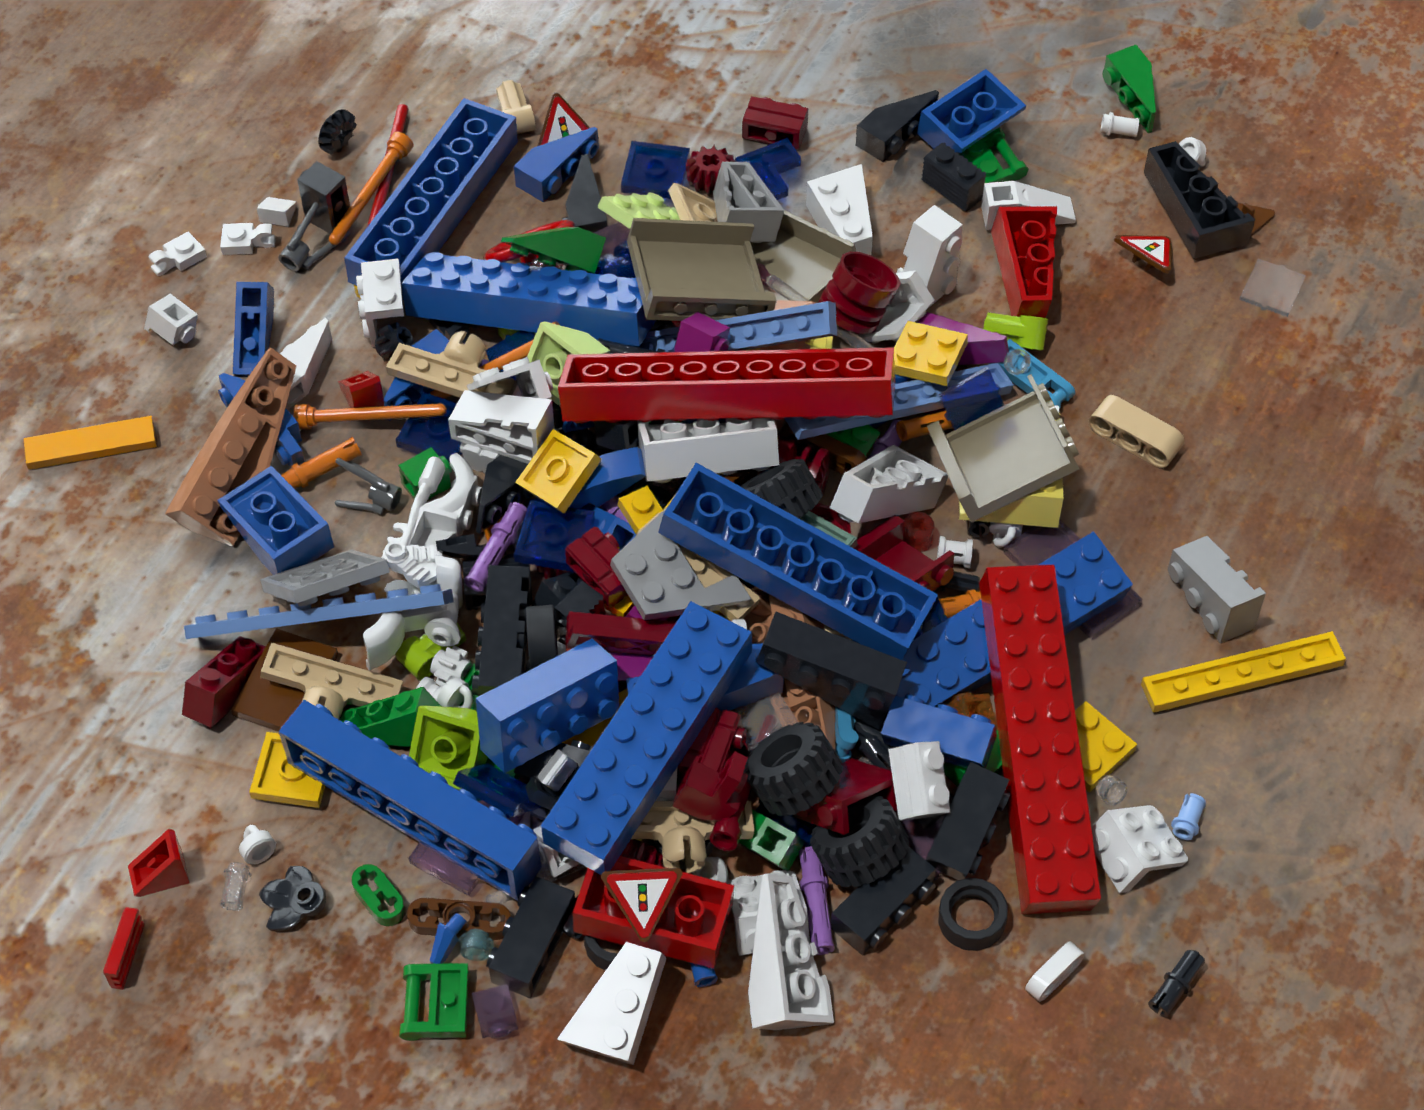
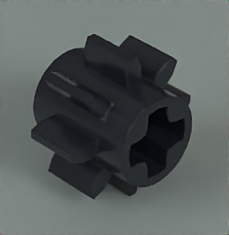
(390, 338)

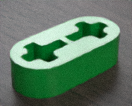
(384, 890)

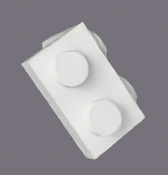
(381, 294)
(907, 305)
(530, 378)
(1133, 843)
(746, 908)

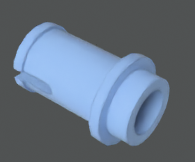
(1186, 824)

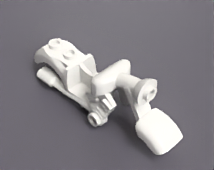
(421, 563)

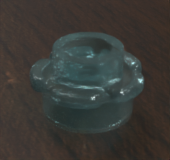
(475, 945)

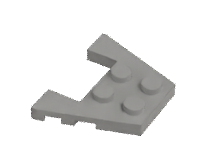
(663, 580)

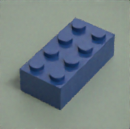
(548, 705)

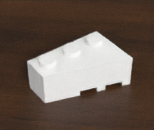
(841, 206)
(934, 251)
(502, 423)
(618, 1005)

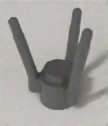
(296, 251)
(381, 492)

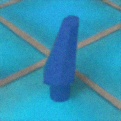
(446, 939)

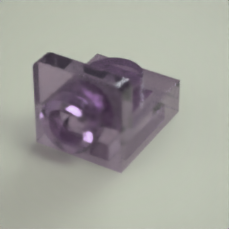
(495, 1012)

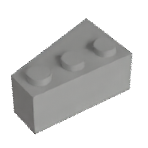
(745, 198)
(1216, 589)

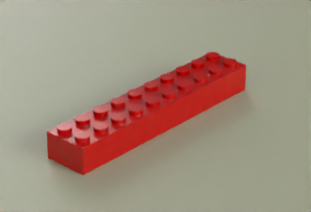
(728, 385)
(1039, 740)

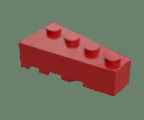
(1026, 256)

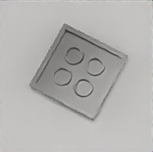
(325, 576)

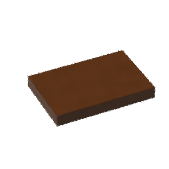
(272, 702)

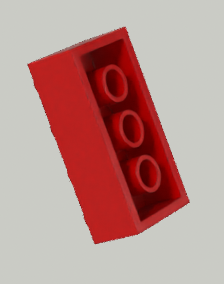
(687, 929)

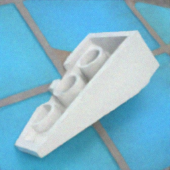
(783, 975)

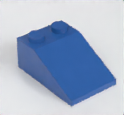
(277, 522)

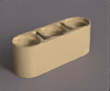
(1136, 431)

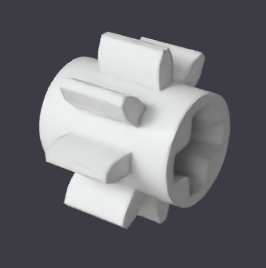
(450, 664)

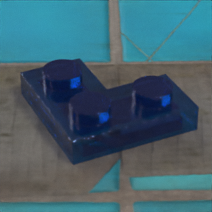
(772, 161)

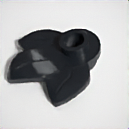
(288, 898)

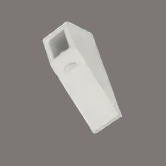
(1023, 195)
(308, 356)

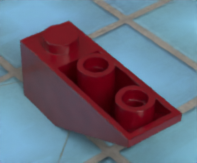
(217, 684)

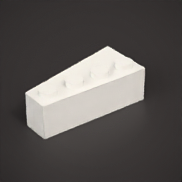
(724, 448)
(888, 486)

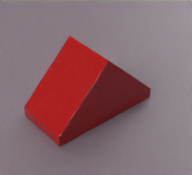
(363, 390)
(159, 866)

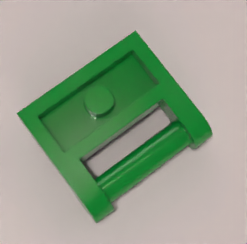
(983, 157)
(446, 1002)

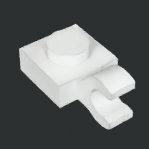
(242, 237)
(179, 252)

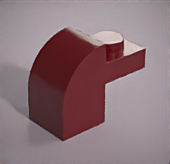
(710, 793)

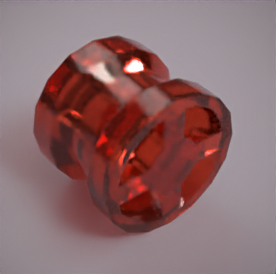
(922, 538)

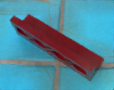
(617, 633)

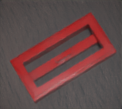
(123, 948)

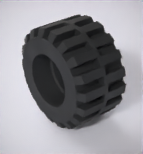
(787, 487)
(793, 768)
(868, 850)

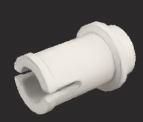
(1119, 125)

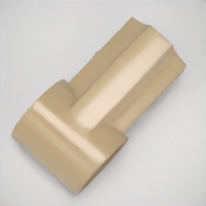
(514, 103)

